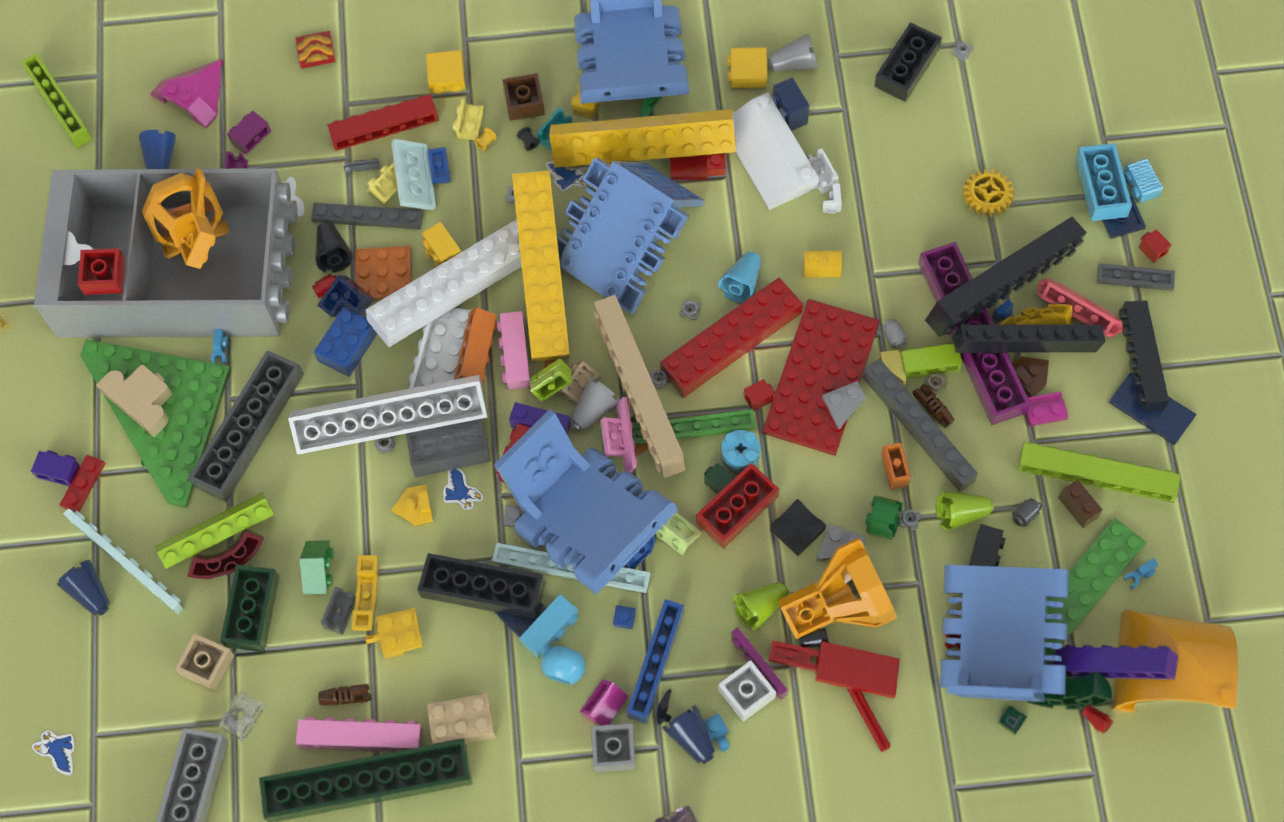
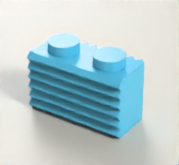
(1142, 180)

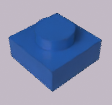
(1003, 311)
(624, 617)

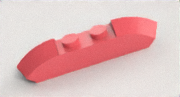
(1082, 308)

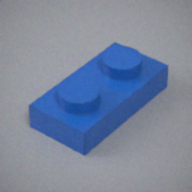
(439, 165)

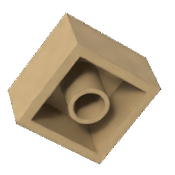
(204, 662)

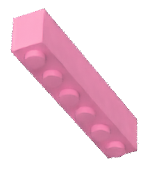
(358, 735)

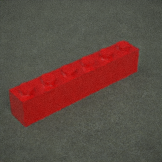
(383, 122)

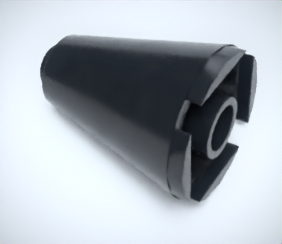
(331, 249)

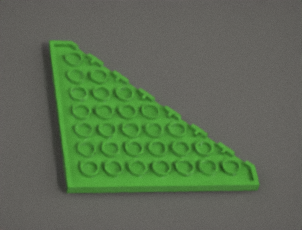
(190, 411)

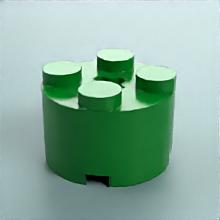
(884, 517)

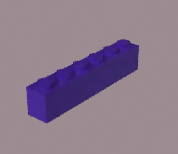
(1119, 662)

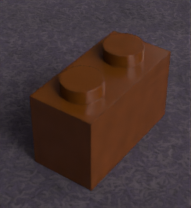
(1080, 503)

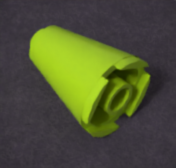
(961, 509)
(758, 604)

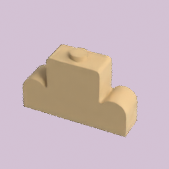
(138, 397)

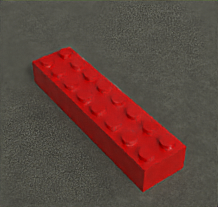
(731, 337)

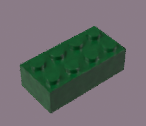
(250, 608)

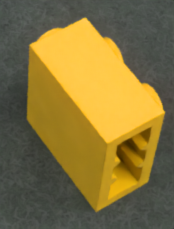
(747, 67)
(445, 71)

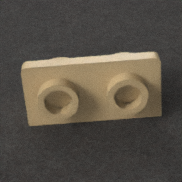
(580, 375)

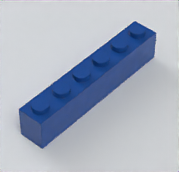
(655, 661)

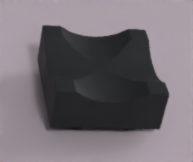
(797, 527)

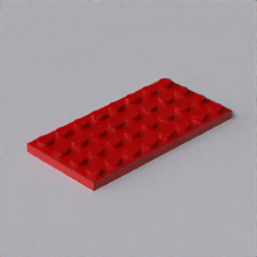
(824, 356)

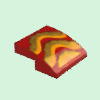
(315, 49)

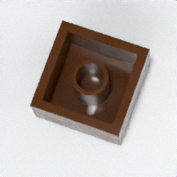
(523, 97)

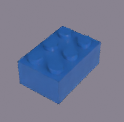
(345, 342)

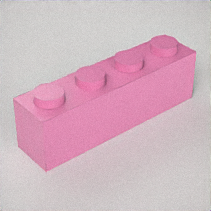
(515, 350)

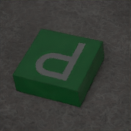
(1012, 719)

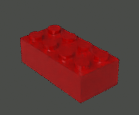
(737, 505)

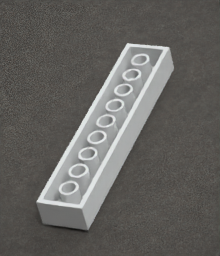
(446, 286)
(388, 414)

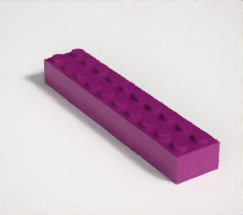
(989, 372)

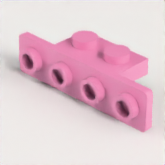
(618, 436)

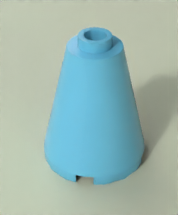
(741, 278)

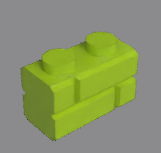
(551, 380)

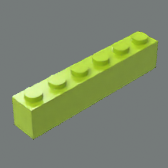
(56, 100)
(214, 530)

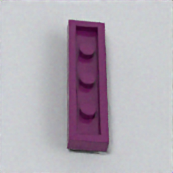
(750, 653)

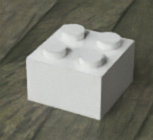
(746, 691)

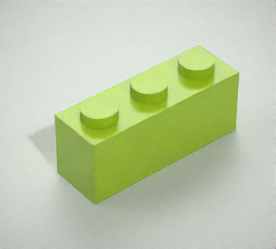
(930, 360)

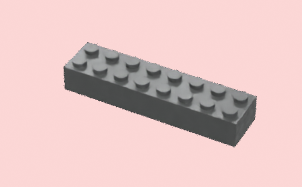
(246, 426)

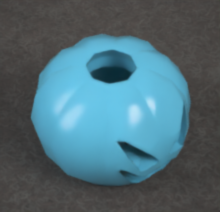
(563, 665)

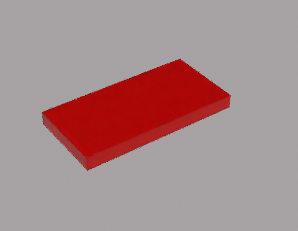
(857, 669)

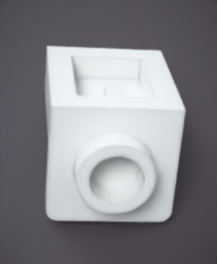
(835, 202)

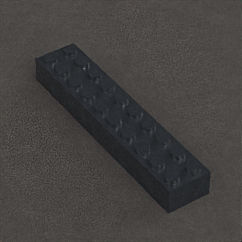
(1005, 277)

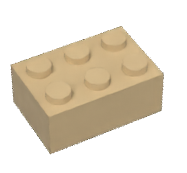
(461, 719)

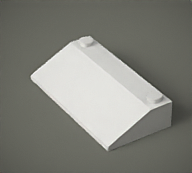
(771, 153)

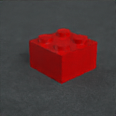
(101, 271)

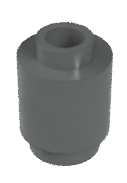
(1026, 512)

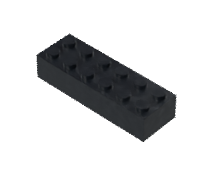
(481, 586)

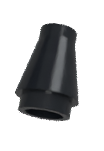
(814, 638)

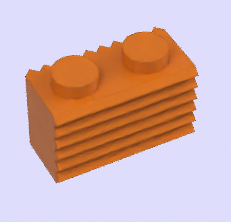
(896, 466)

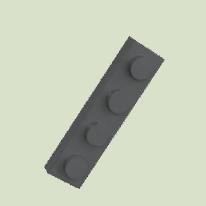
(1135, 277)

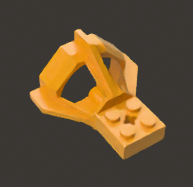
(191, 232)
(832, 598)

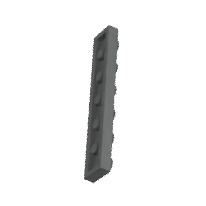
(367, 216)

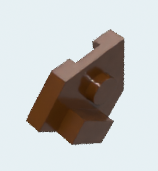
(1032, 374)

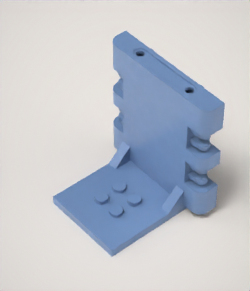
(630, 51)
(622, 228)
(579, 503)
(1004, 632)

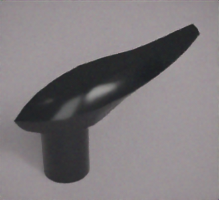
(662, 715)

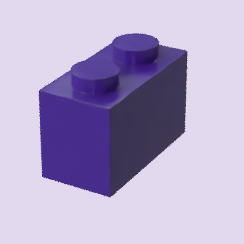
(55, 468)

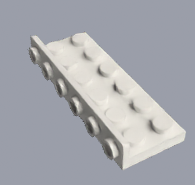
(439, 349)

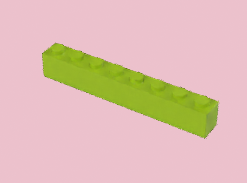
(1099, 472)

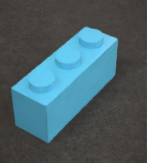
(549, 626)

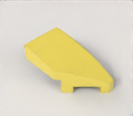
(894, 363)

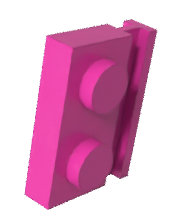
(1046, 409)

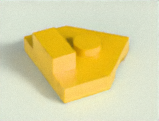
(414, 506)

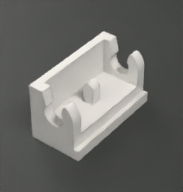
(824, 170)

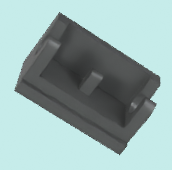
(338, 611)

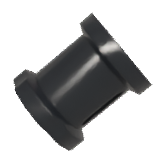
(527, 138)

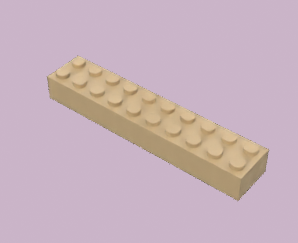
(638, 387)

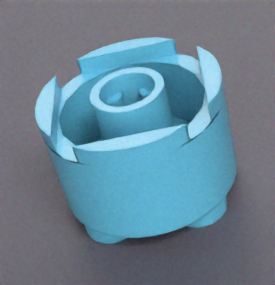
(740, 441)

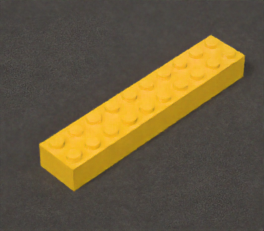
(643, 138)
(540, 266)

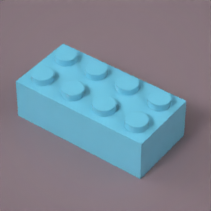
(1103, 182)

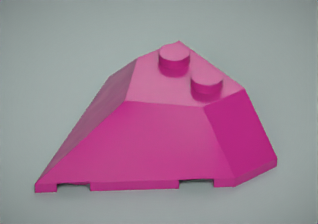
(194, 91)

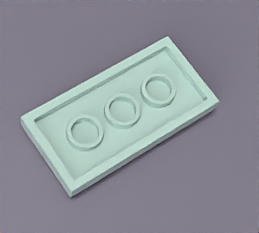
(413, 174)

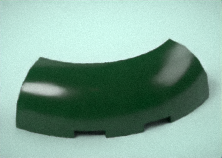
(1080, 691)

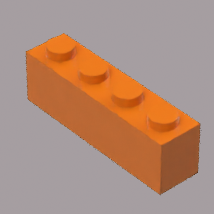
(476, 344)

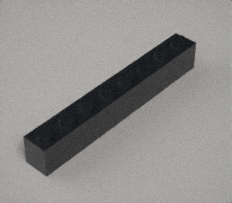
(1028, 338)

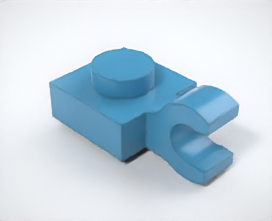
(220, 341)
(1146, 570)
(717, 730)

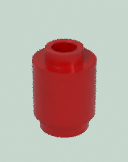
(322, 285)

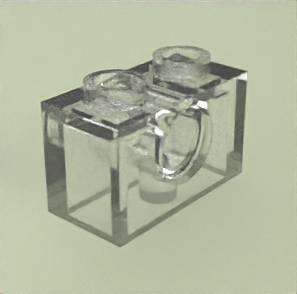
(241, 727)

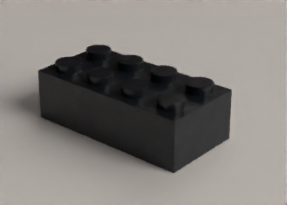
(907, 62)

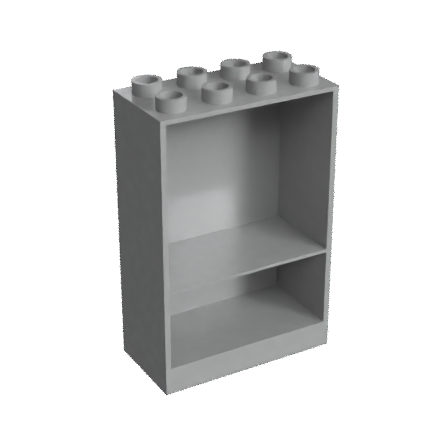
(161, 296)

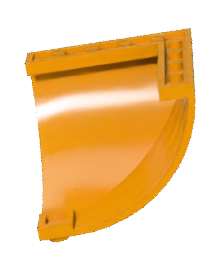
(1204, 665)

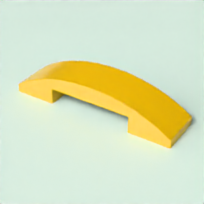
(366, 593)

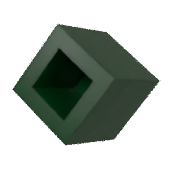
(717, 478)

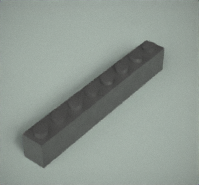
(919, 425)

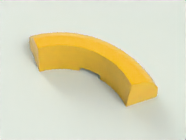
(1053, 315)

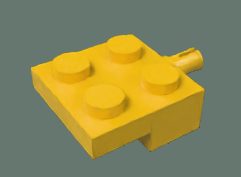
(397, 633)

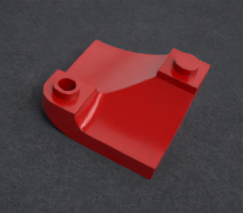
(697, 166)

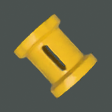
(485, 139)

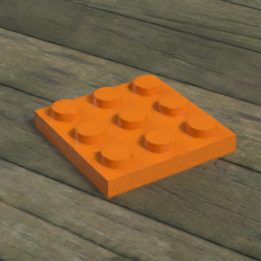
(383, 270)

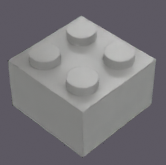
(613, 747)

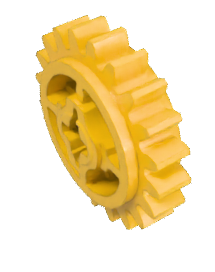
(988, 192)

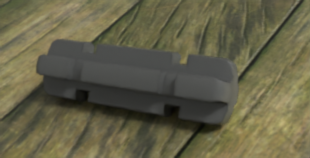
(361, 165)

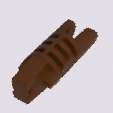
(933, 405)
(345, 695)

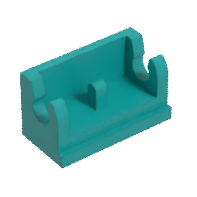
(557, 118)

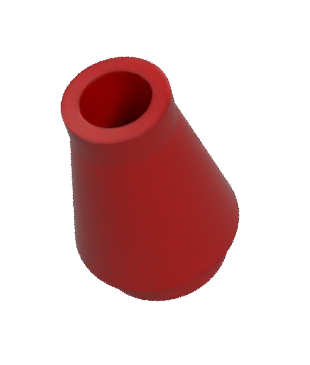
(1098, 719)

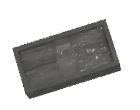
(447, 447)

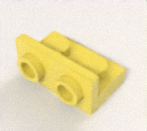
(468, 121)
(384, 185)

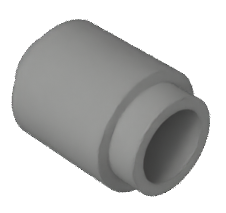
(894, 333)

